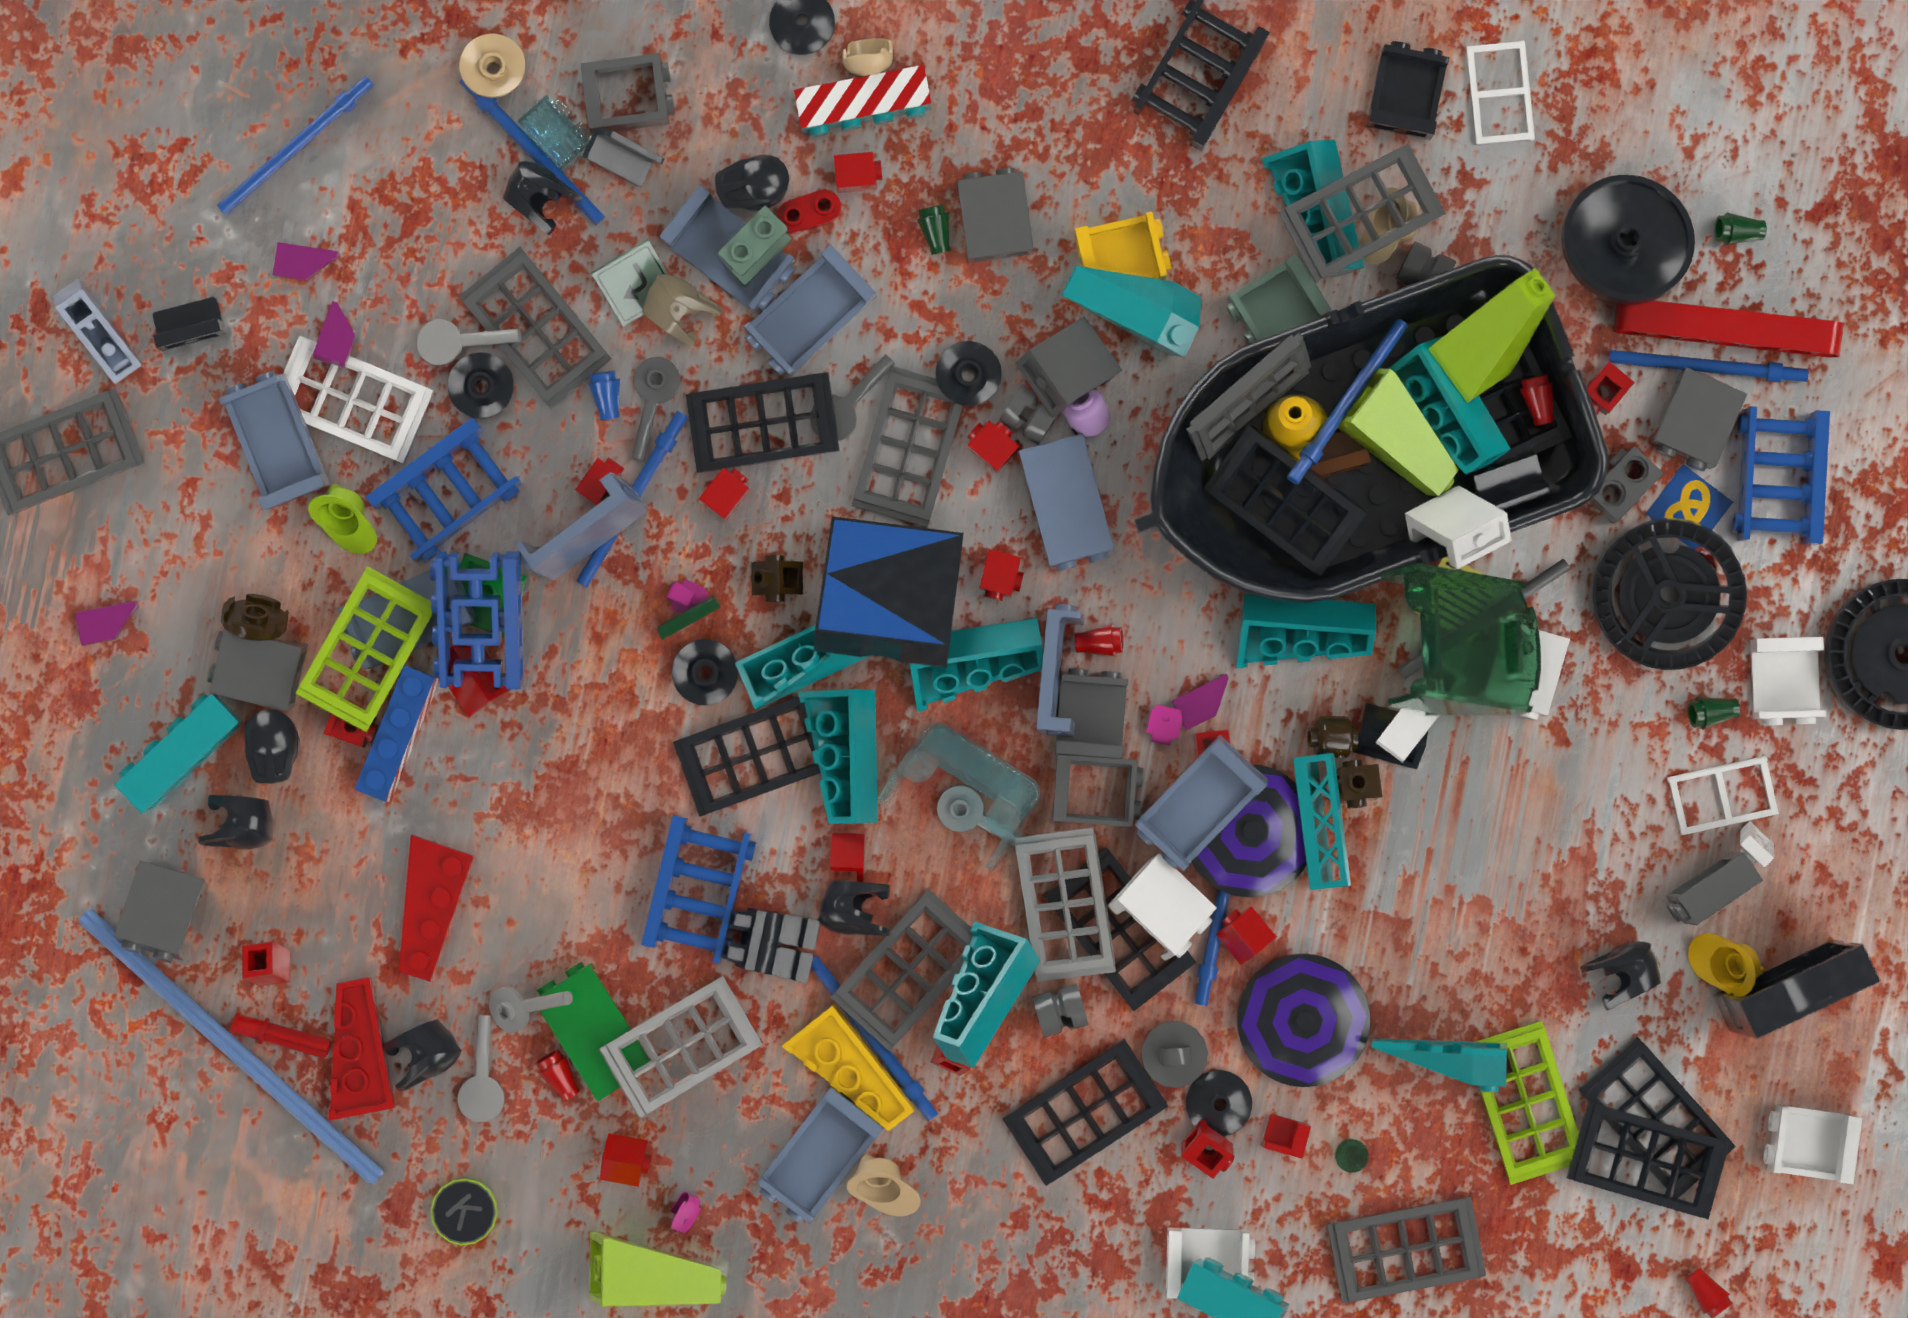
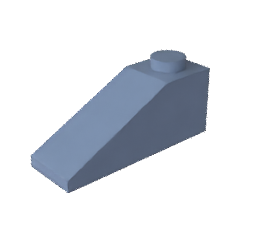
(95, 330)

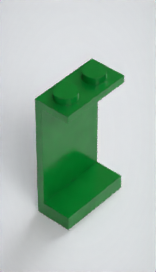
(589, 1025)

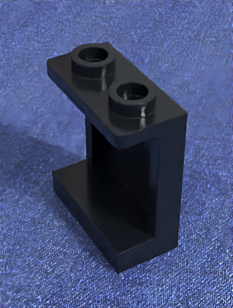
(1407, 90)

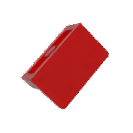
(477, 686)

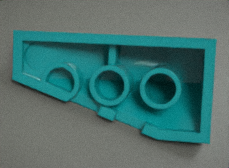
(1143, 306)
(1466, 1061)

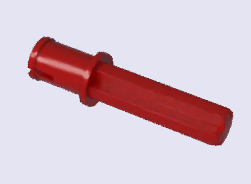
(280, 1035)

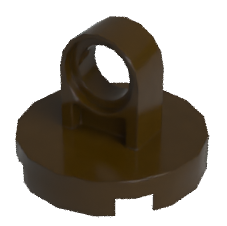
(254, 618)

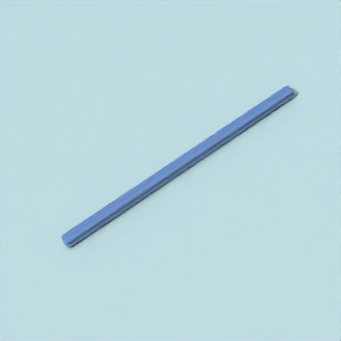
(233, 1049)

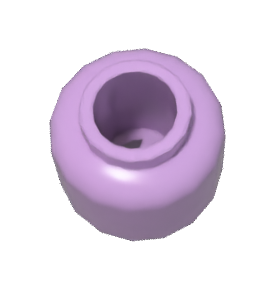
(1088, 414)

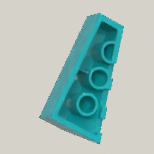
(1304, 171)
(1462, 427)
(1301, 630)
(979, 658)
(788, 667)
(845, 750)
(983, 992)

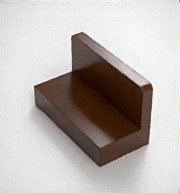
(1340, 456)

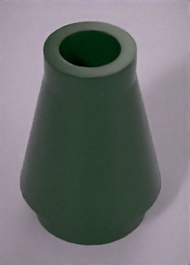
(935, 227)
(1738, 229)
(1711, 711)

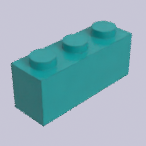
(1228, 1295)

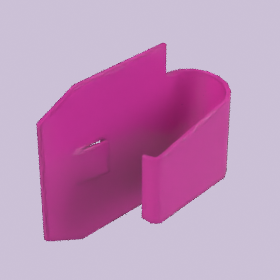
(686, 595)
(1164, 724)
(685, 1208)

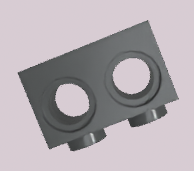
(1628, 489)

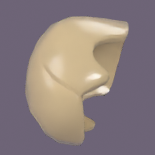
(868, 56)

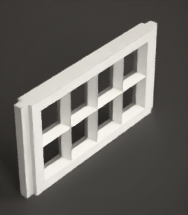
(408, 424)

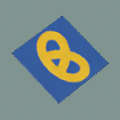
(1690, 499)

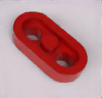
(810, 214)

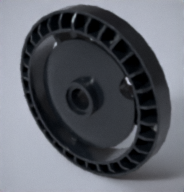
(1664, 620)
(1871, 653)

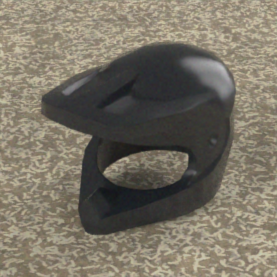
(752, 183)
(532, 187)
(271, 746)
(247, 824)
(842, 907)
(1634, 965)
(431, 1050)

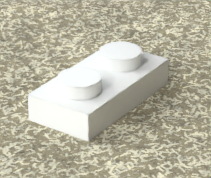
(1756, 845)

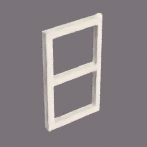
(1476, 95)
(1728, 819)

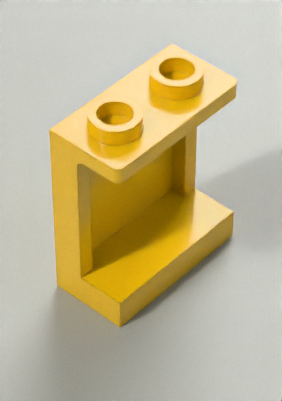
(1125, 247)

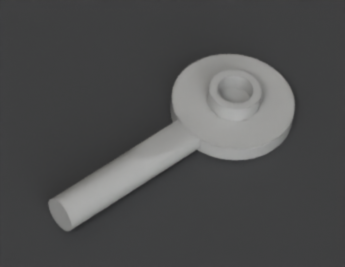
(442, 341)
(963, 809)
(512, 1011)
(482, 1096)

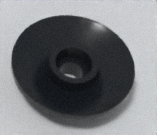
(802, 38)
(973, 358)
(466, 376)
(687, 672)
(1217, 1085)

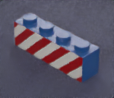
(397, 734)

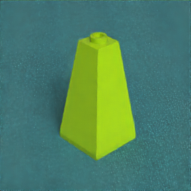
(1494, 337)
(1399, 435)
(643, 1276)

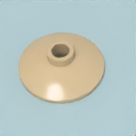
(489, 51)

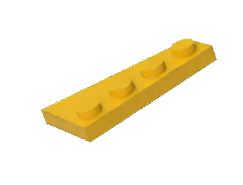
(845, 1061)

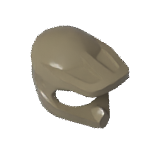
(671, 299)

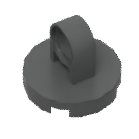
(1174, 1054)

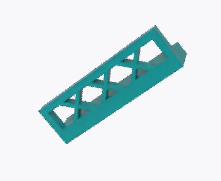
(1315, 821)

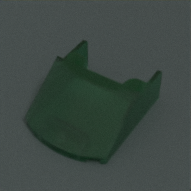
(1475, 643)

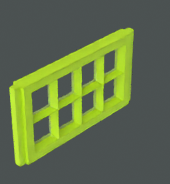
(337, 704)
(1544, 1162)

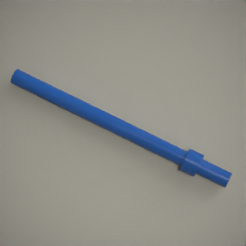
(343, 102)
(526, 143)
(1772, 371)
(664, 443)
(1313, 451)
(1207, 970)
(912, 1089)

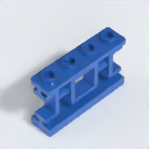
(503, 620)

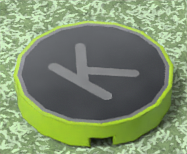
(464, 1211)

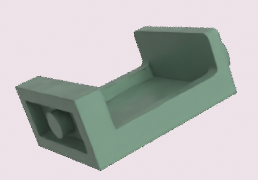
(754, 246)
(1278, 301)

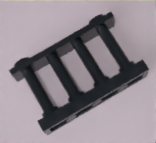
(1215, 99)

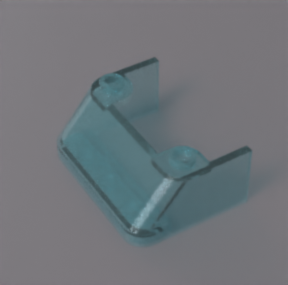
(1008, 787)

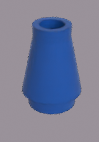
(605, 392)

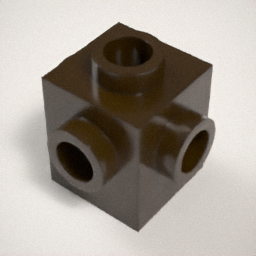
(776, 578)
(1367, 780)

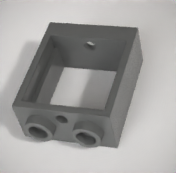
(593, 101)
(1061, 790)
(1713, 888)

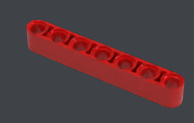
(1730, 328)

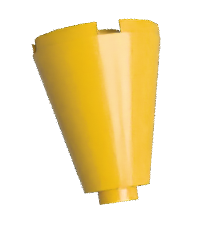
(1293, 422)

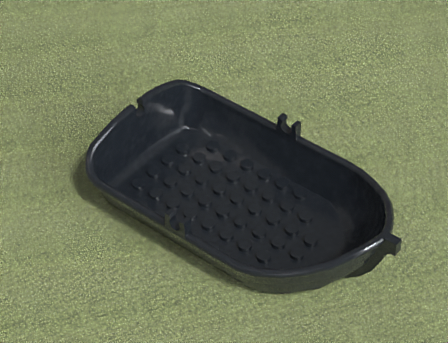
(1338, 350)

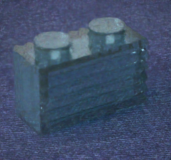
(555, 133)

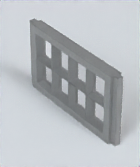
(1055, 843)
(628, 1078)

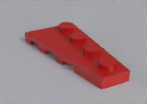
(431, 900)
(360, 1064)

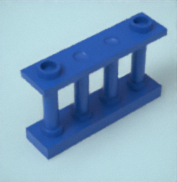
(1813, 461)
(415, 477)
(674, 866)

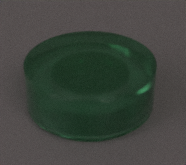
(1351, 1155)

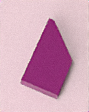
(301, 261)
(335, 338)
(103, 623)
(1201, 703)

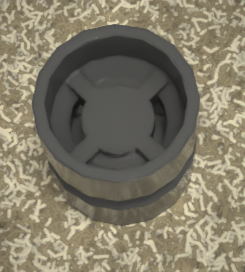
(1421, 265)
(1039, 421)
(1060, 1010)

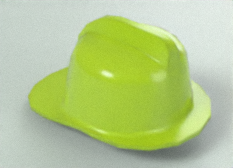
(343, 519)

